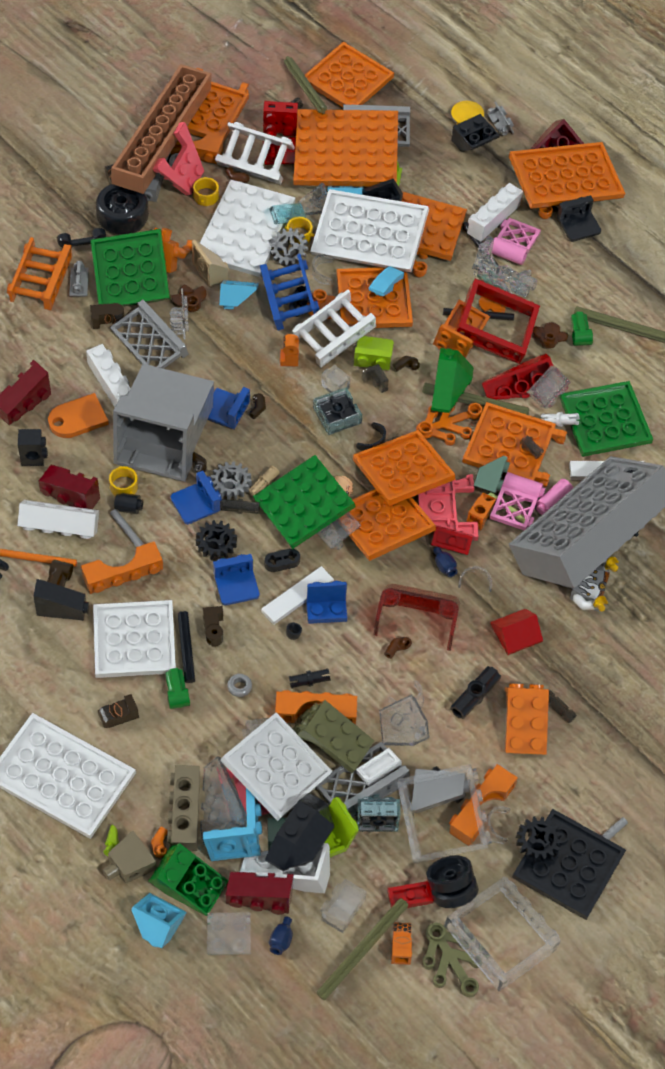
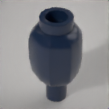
(445, 562)
(281, 937)

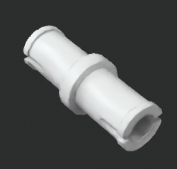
(562, 419)

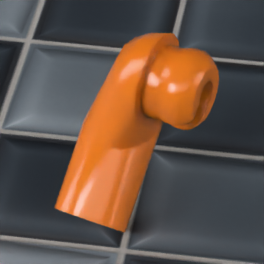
(157, 843)

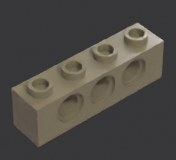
(184, 777)

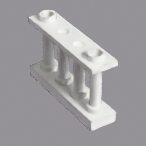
(256, 170)
(337, 344)

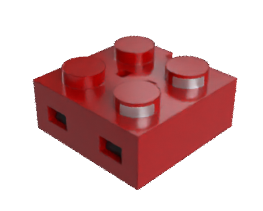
(280, 117)

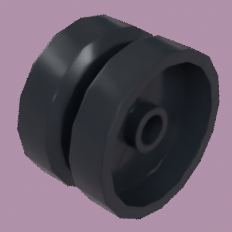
(452, 881)

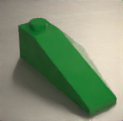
(452, 378)

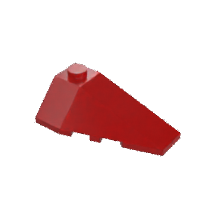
(517, 380)

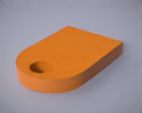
(77, 417)

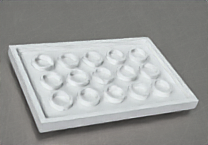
(244, 226)
(370, 230)
(62, 775)

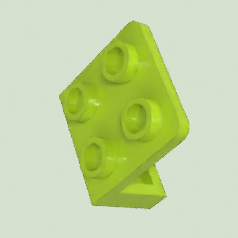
(373, 351)
(344, 829)

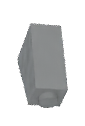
(438, 791)

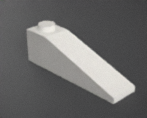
(307, 877)

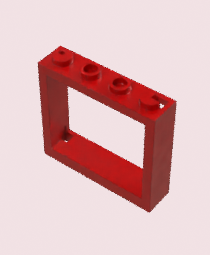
(491, 342)

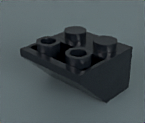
(473, 133)

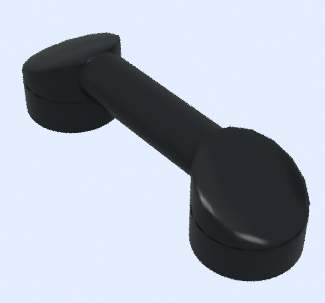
(65, 238)

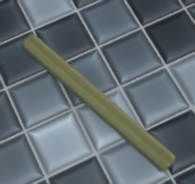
(305, 85)
(622, 324)
(469, 398)
(362, 949)

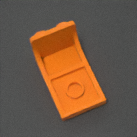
(451, 339)
(526, 719)

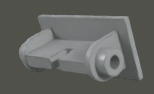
(504, 124)
(79, 280)

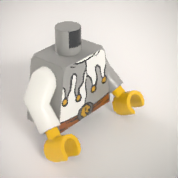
(591, 590)

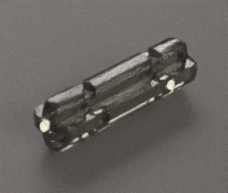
(561, 708)

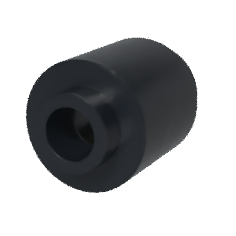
(128, 503)

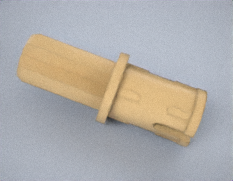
(264, 480)

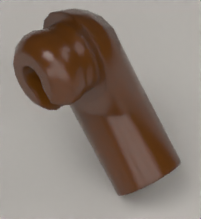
(241, 177)
(397, 644)

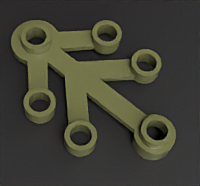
(449, 956)

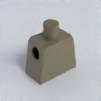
(129, 859)

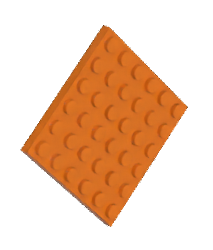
(345, 147)

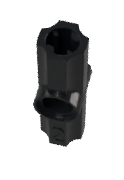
(469, 700)

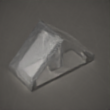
(314, 200)

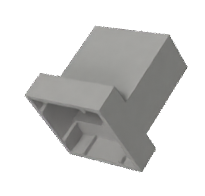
(161, 421)

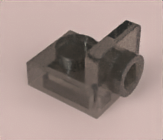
(377, 376)

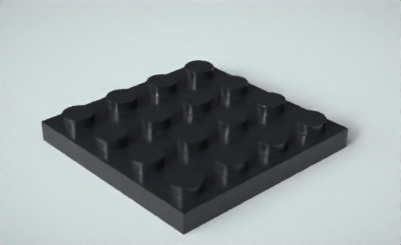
(578, 870)

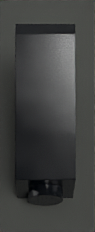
(59, 601)

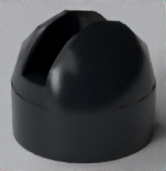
(293, 631)

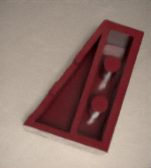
(25, 393)
(70, 488)
(260, 893)

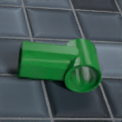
(581, 333)
(177, 692)

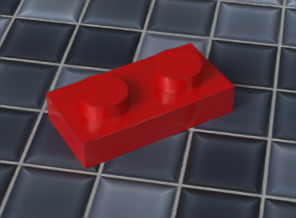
(452, 540)
(414, 894)

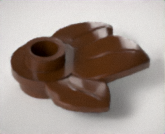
(193, 297)
(550, 335)

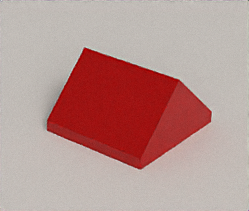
(518, 631)

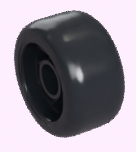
(121, 210)

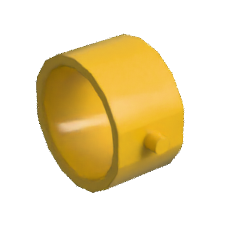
(206, 200)
(301, 222)
(123, 471)

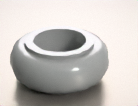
(239, 678)

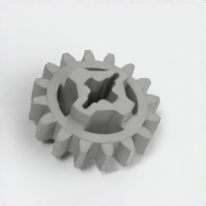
(297, 248)
(231, 479)

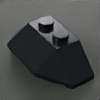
(301, 834)

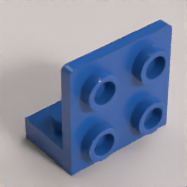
(229, 407)
(326, 602)

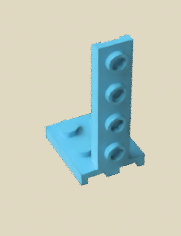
(237, 841)

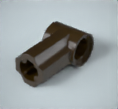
(60, 572)

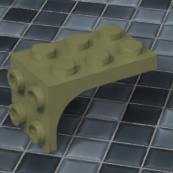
(334, 734)

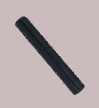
(186, 647)

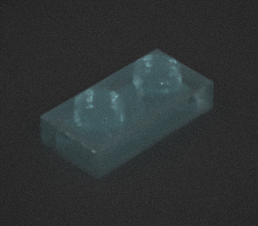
(285, 212)

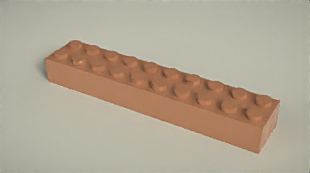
(155, 134)

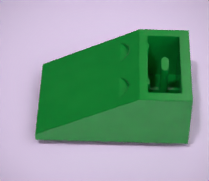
(188, 879)

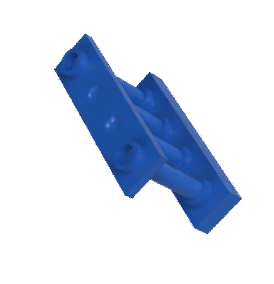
(276, 302)

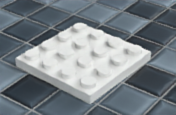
(133, 638)
(276, 766)

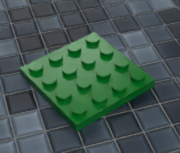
(130, 268)
(608, 418)
(304, 501)

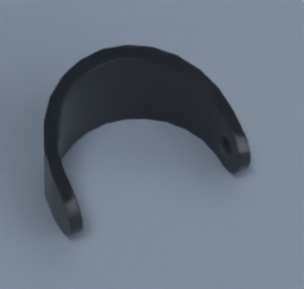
(380, 428)

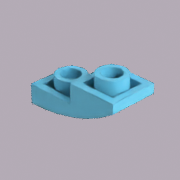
(385, 281)

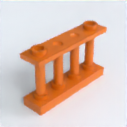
(53, 283)

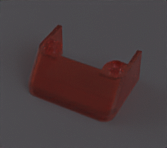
(419, 599)

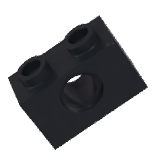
(32, 447)

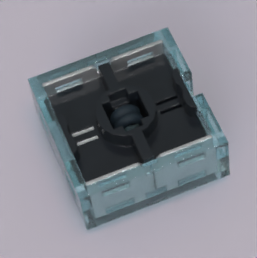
(337, 411)
(378, 814)

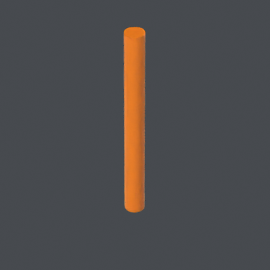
(34, 557)

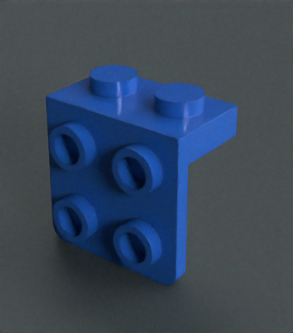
(197, 500)
(235, 579)

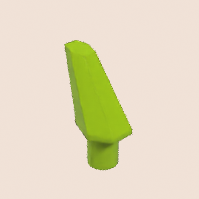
(112, 839)

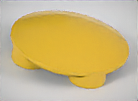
(465, 110)

